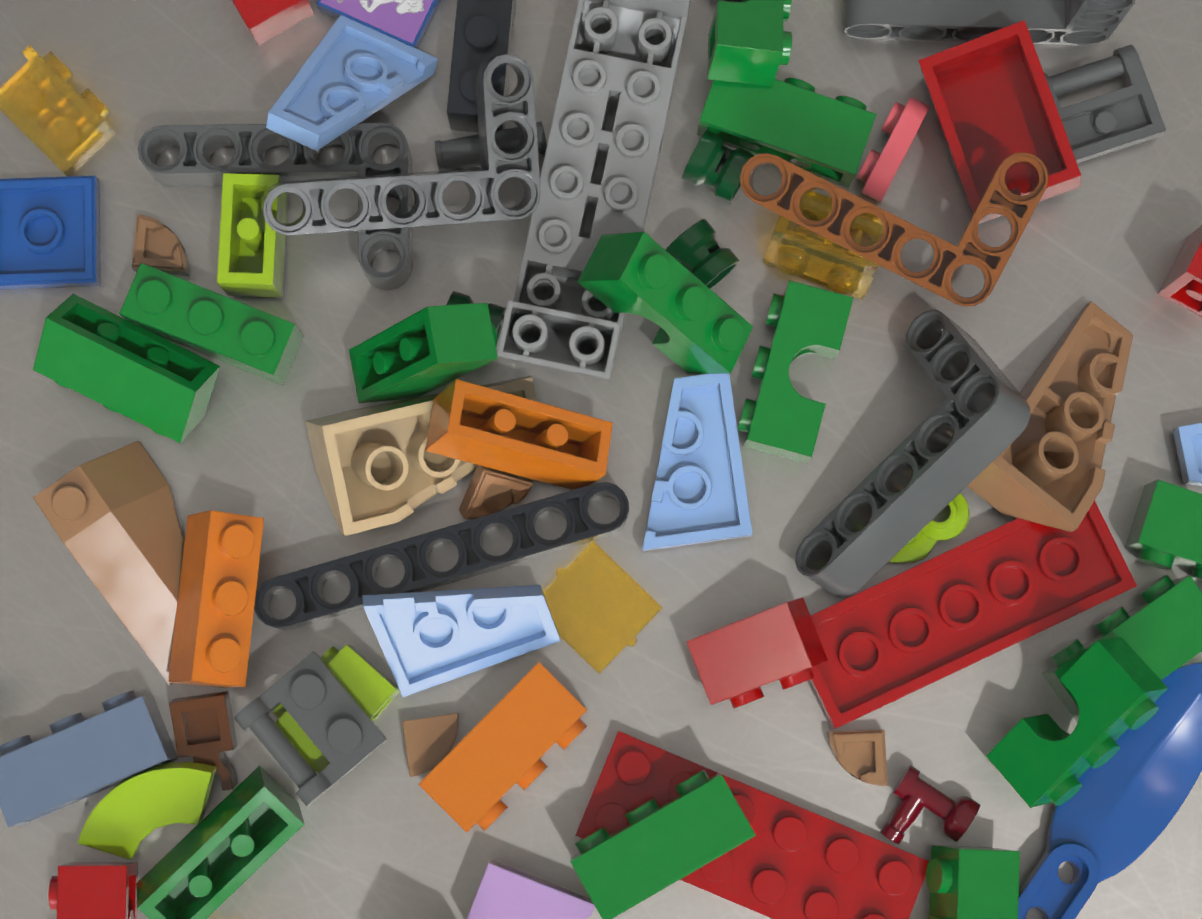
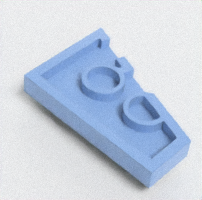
(346, 82)
(700, 469)
(457, 632)

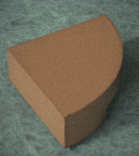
(158, 248)
(492, 491)
(429, 741)
(861, 754)

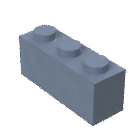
(81, 757)

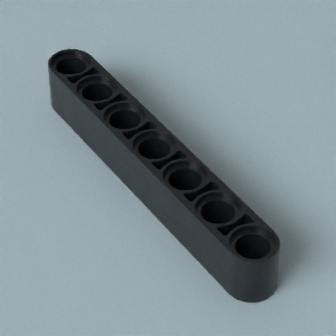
(415, 552)

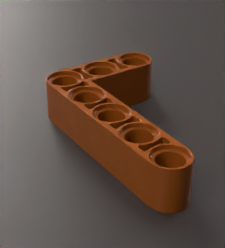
(897, 232)

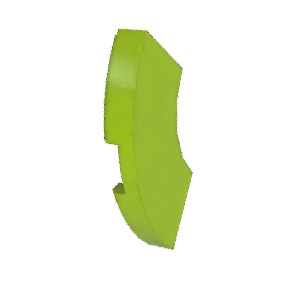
(145, 802)

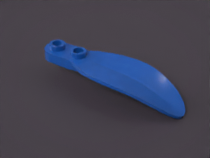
(1121, 802)

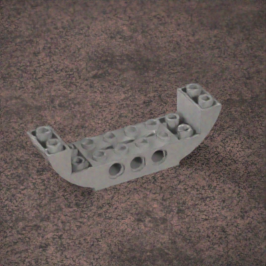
(594, 178)

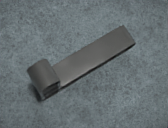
(964, 20)
(251, 145)
(429, 186)
(927, 468)

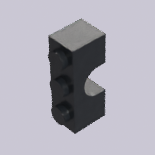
(480, 32)

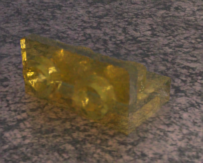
(52, 114)
(819, 260)

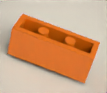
(518, 436)
(216, 599)
(505, 749)

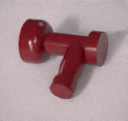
(919, 794)

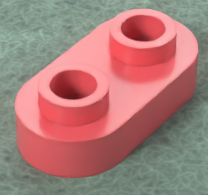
(881, 167)

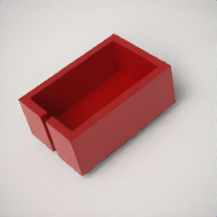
(997, 105)

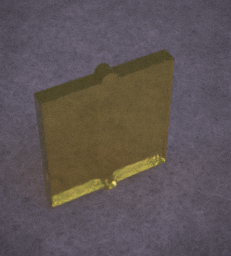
(598, 607)

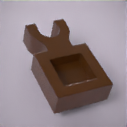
(205, 730)

